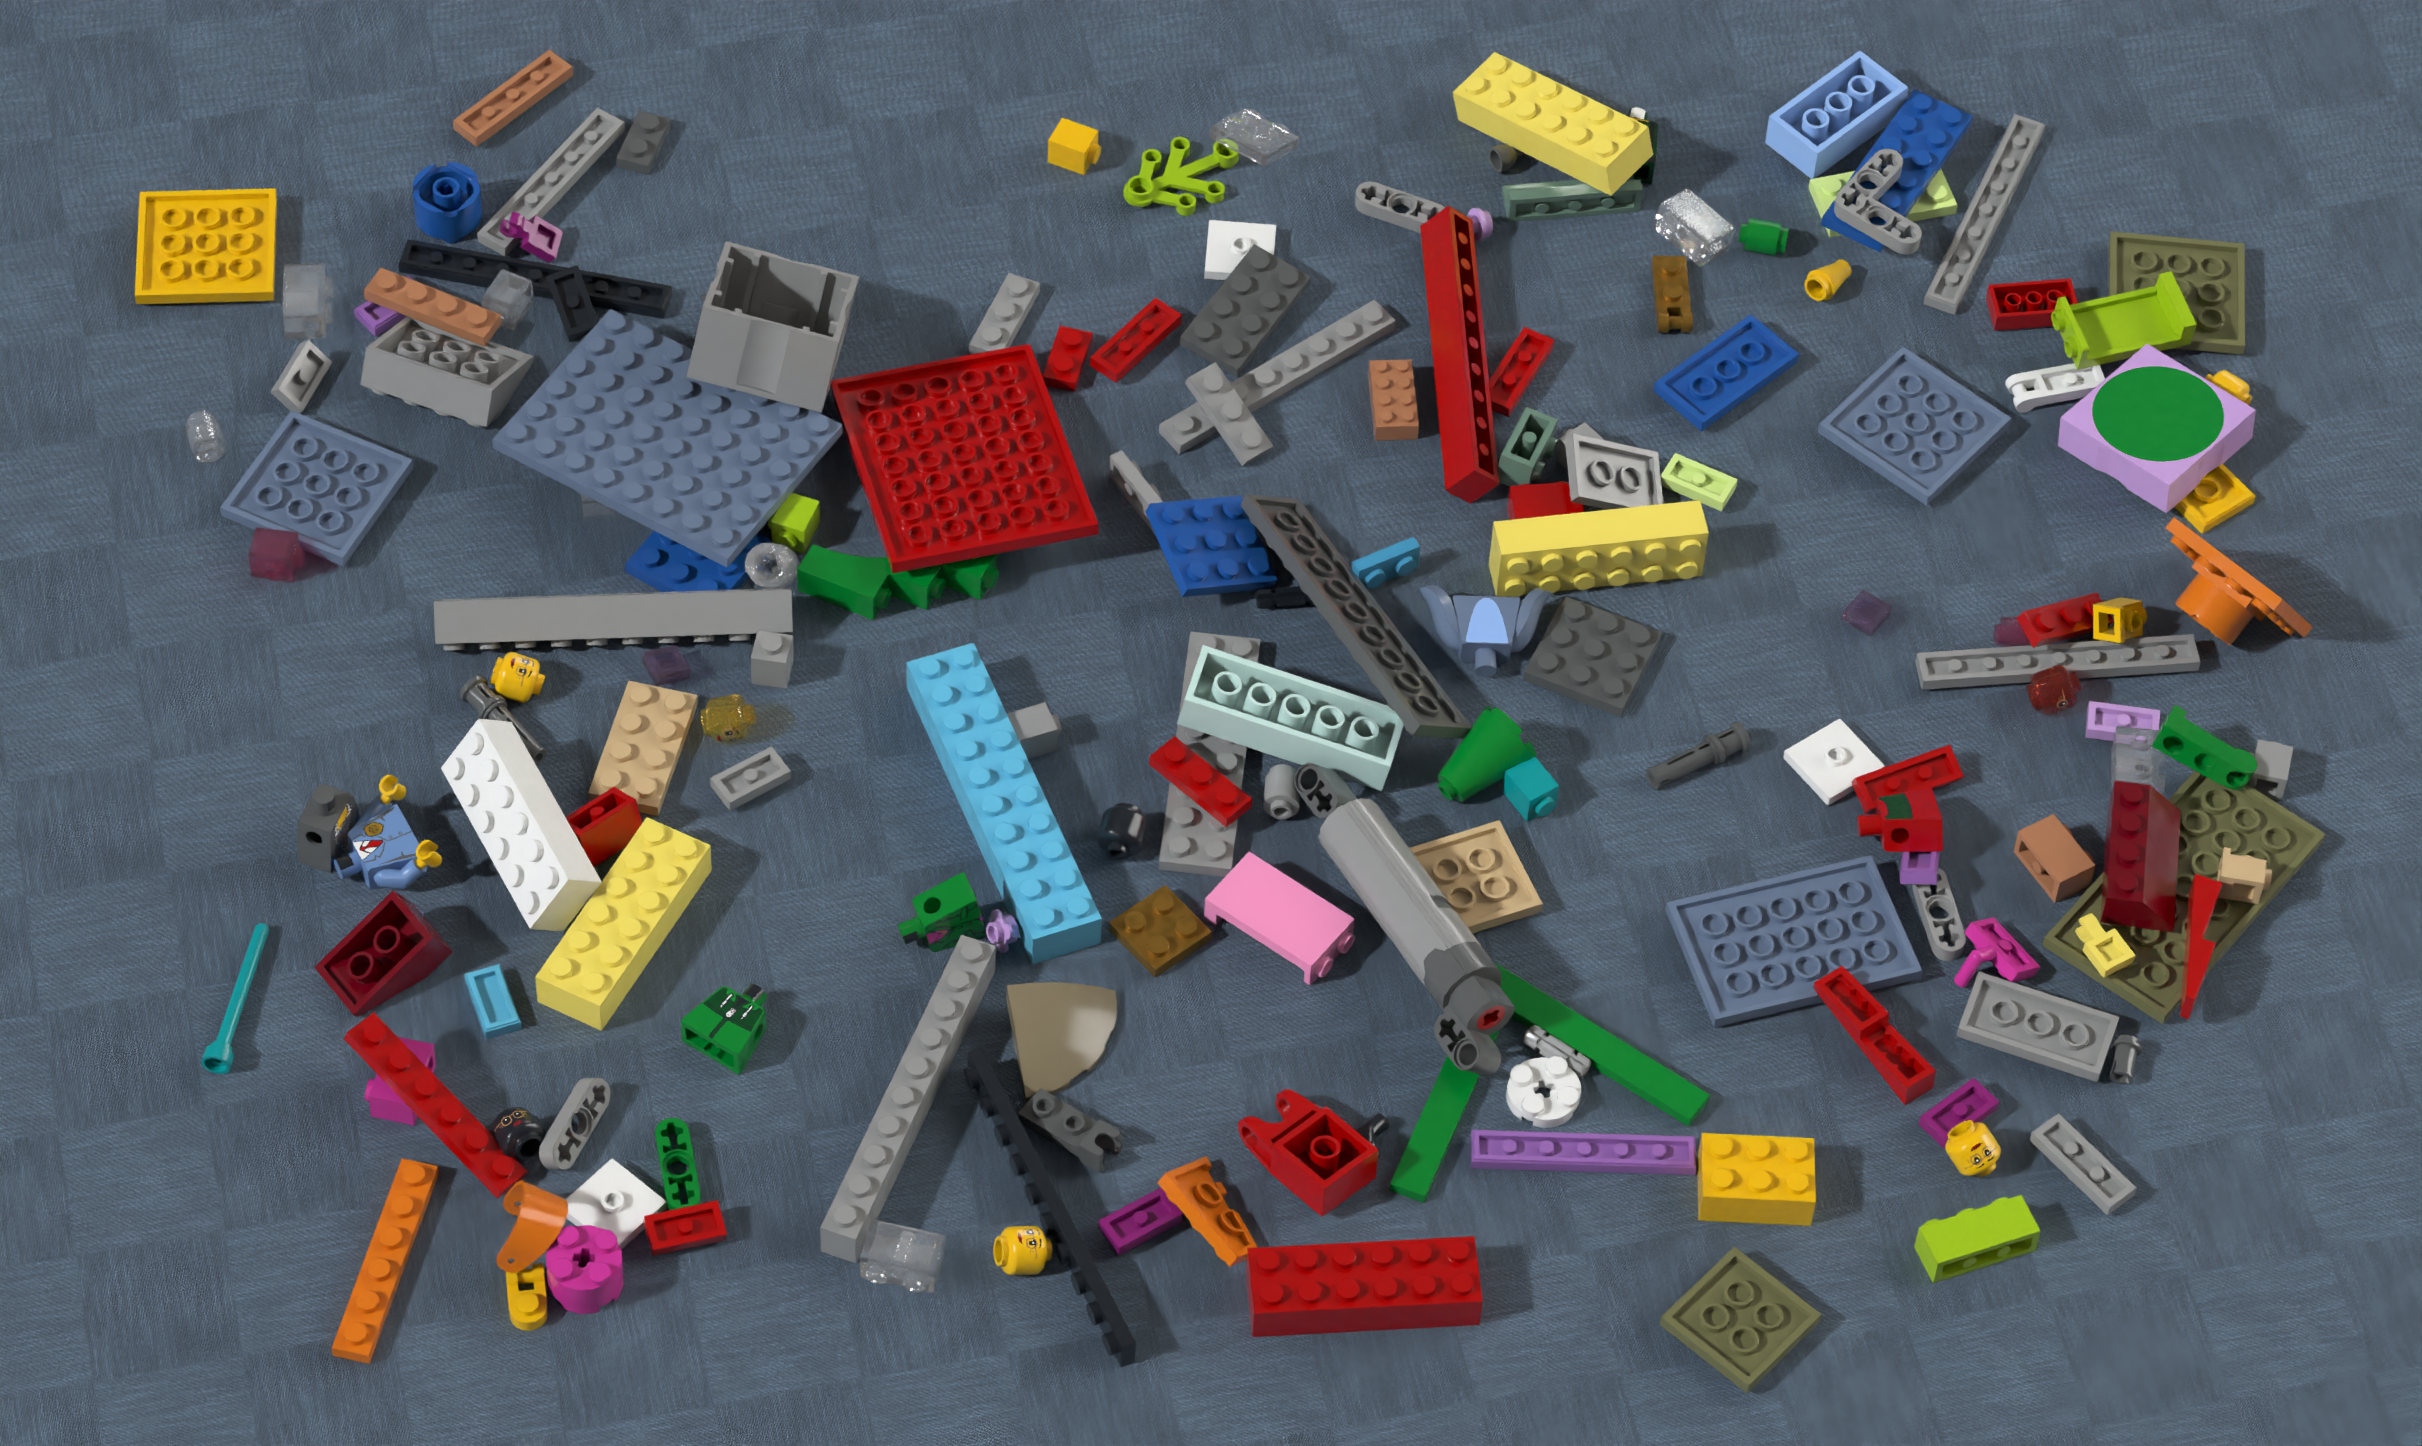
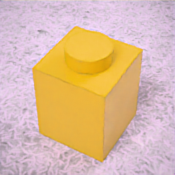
(1073, 146)

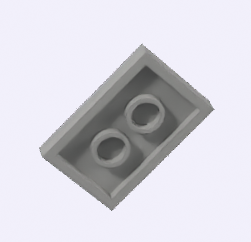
(1612, 474)

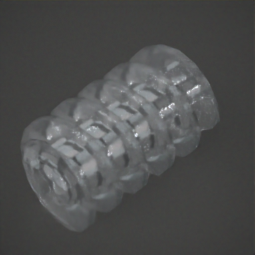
(763, 555)

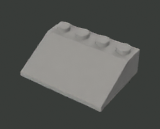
(444, 371)

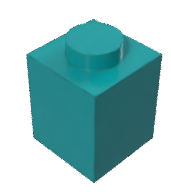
(1531, 789)

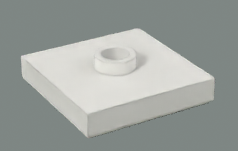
(1230, 243)
(1832, 760)
(614, 1202)

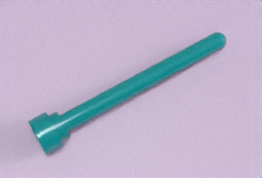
(219, 1055)

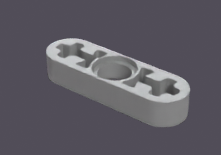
(1382, 193)
(1935, 927)
(561, 1144)

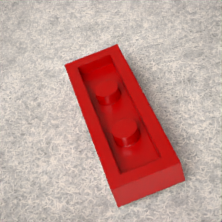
(1135, 340)
(1518, 370)
(2060, 620)
(1923, 771)
(1200, 781)

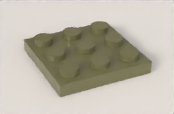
(1740, 1319)

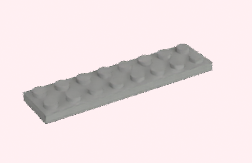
(1191, 836)

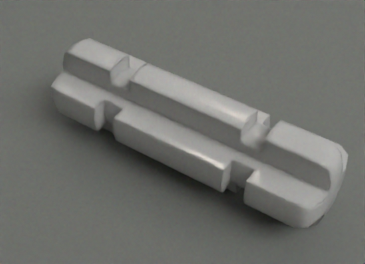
(1551, 1046)

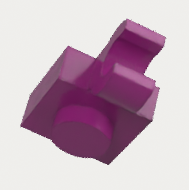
(538, 235)

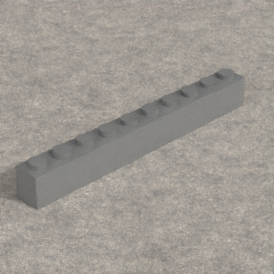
(611, 616)
(908, 1098)

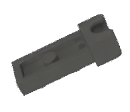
(1071, 1129)

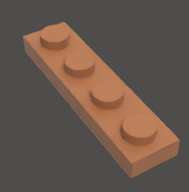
(512, 98)
(432, 307)

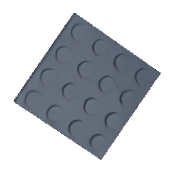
(1914, 425)
(319, 486)

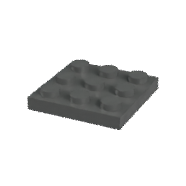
(1592, 656)

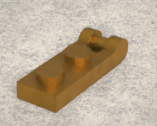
(1671, 294)

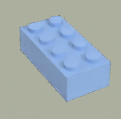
(1835, 115)

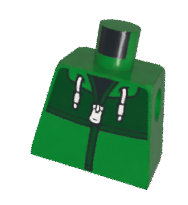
(727, 1026)

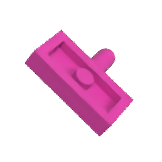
(2000, 948)

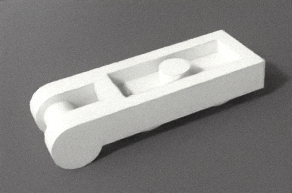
(2052, 385)

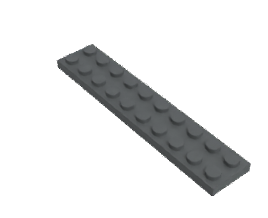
(1356, 617)

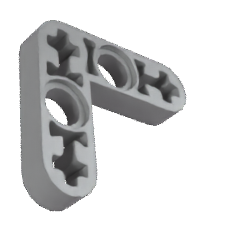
(1869, 207)

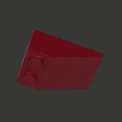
(383, 955)

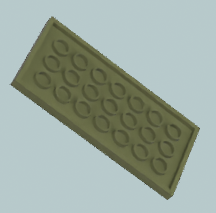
(2208, 822)

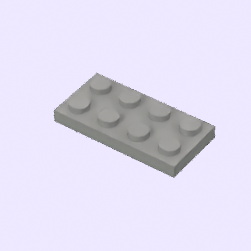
(2037, 1026)

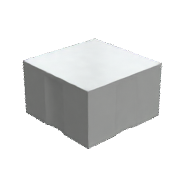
(772, 327)

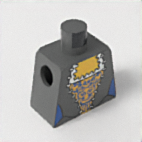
(329, 816)

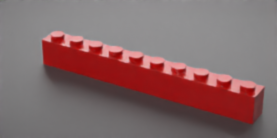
(1459, 355)

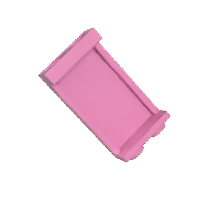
(1281, 916)

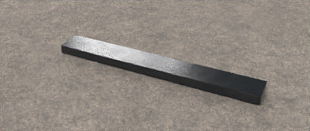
(482, 268)

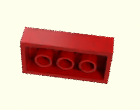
(2026, 303)

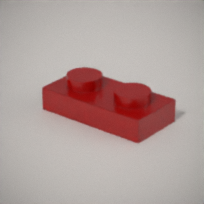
(1067, 358)
(685, 1228)

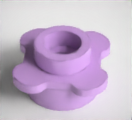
(1002, 930)

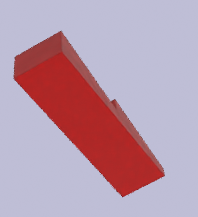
(2198, 951)
(1869, 1027)

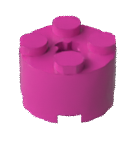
(584, 1268)

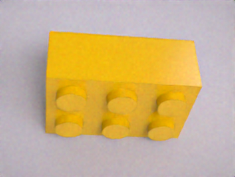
(1756, 1179)

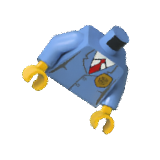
(385, 846)

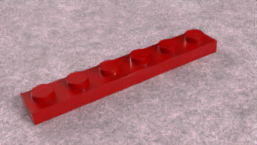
(434, 1105)

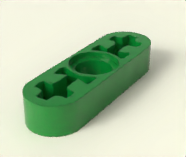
(682, 1154)

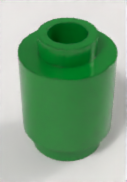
(1763, 236)

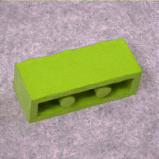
(1977, 1238)

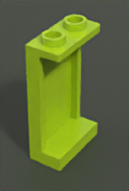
(2124, 323)

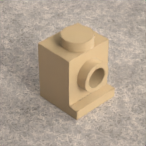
(2242, 877)

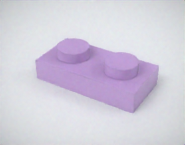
(2104, 718)

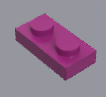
(1964, 1104)
(1139, 1221)

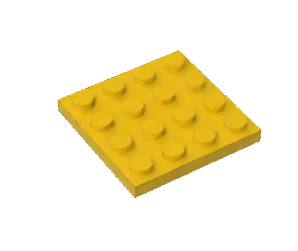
(206, 246)

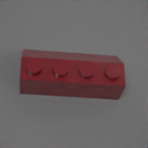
(2140, 858)

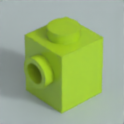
(795, 522)

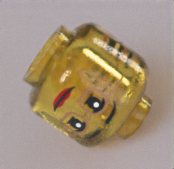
(727, 718)

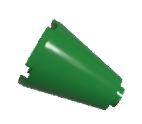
(1483, 756)

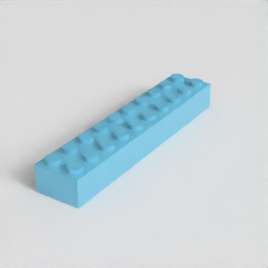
(1003, 803)

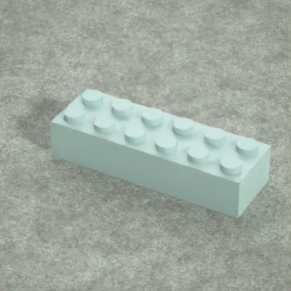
(1291, 717)

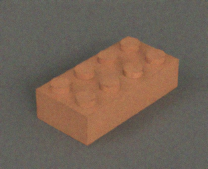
(1393, 400)

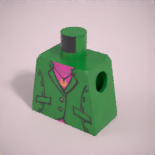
(944, 915)

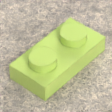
(1698, 482)

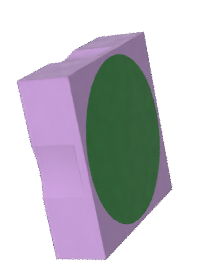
(2156, 427)

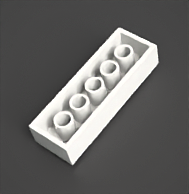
(521, 825)

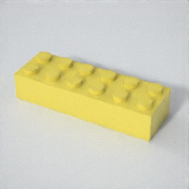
(1553, 123)
(1598, 548)
(623, 923)

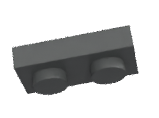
(643, 142)

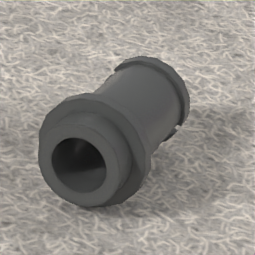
(2126, 1051)

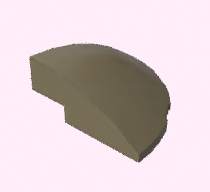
(1058, 1031)

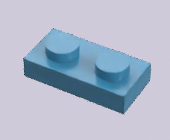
(1387, 563)

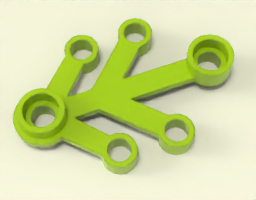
(1143, 191)

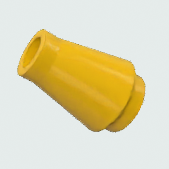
(1825, 281)

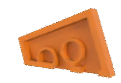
(1205, 1207)

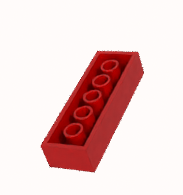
(1363, 1286)

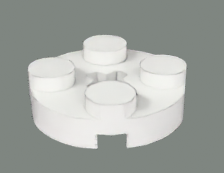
(1547, 1073)

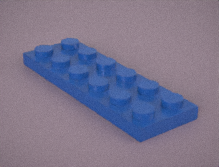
(1925, 136)

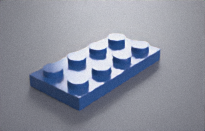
(1726, 372)

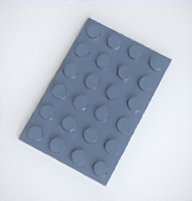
(1770, 939)

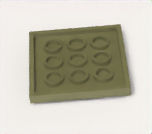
(2206, 272)

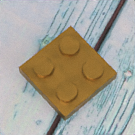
(1160, 931)

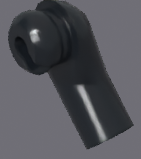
(1373, 1129)

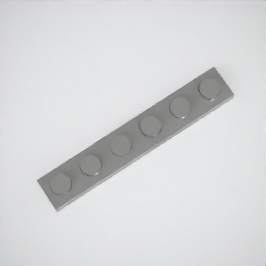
(554, 177)

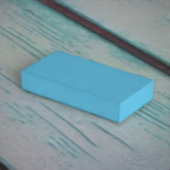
(492, 1001)

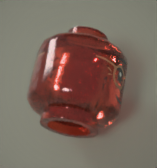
(2053, 690)

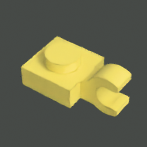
(2104, 949)

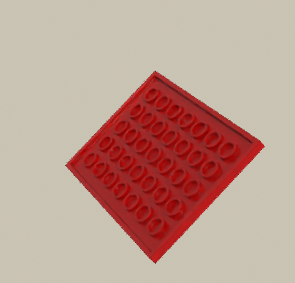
(962, 458)

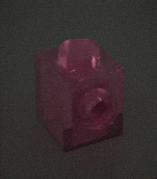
(275, 554)

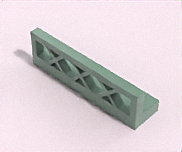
(1568, 200)

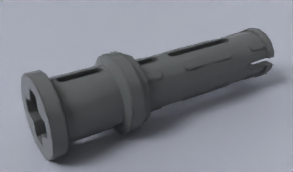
(495, 708)
(1711, 750)

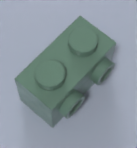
(1527, 448)

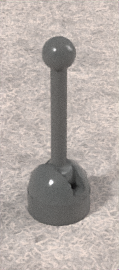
(1503, 157)

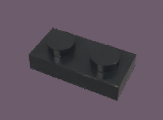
(572, 302)

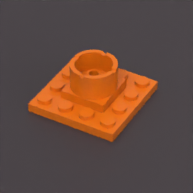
(2226, 595)

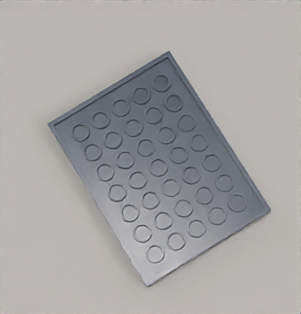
(665, 446)

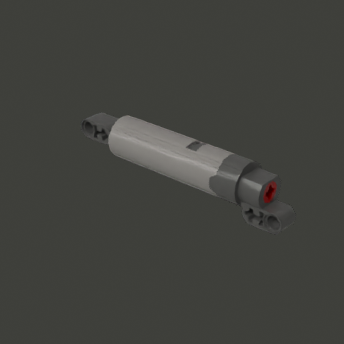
(1413, 917)

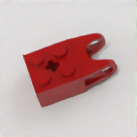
(1311, 1152)

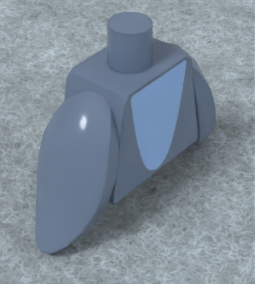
(1484, 627)

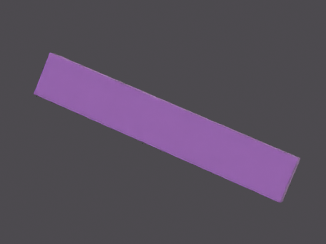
(1583, 1152)

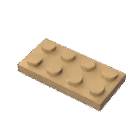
(645, 744)

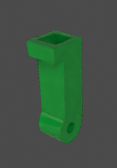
(2204, 752)

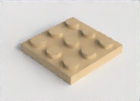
(1480, 876)

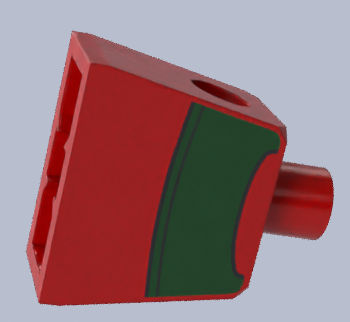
(1905, 822)

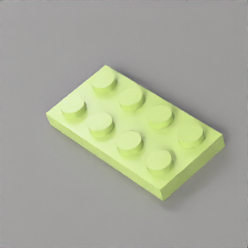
(1934, 202)

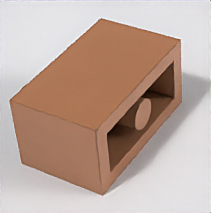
(2054, 858)

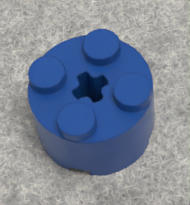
(447, 201)

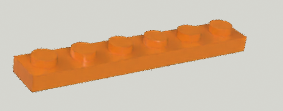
(385, 1261)

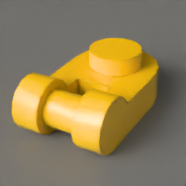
(527, 1307)

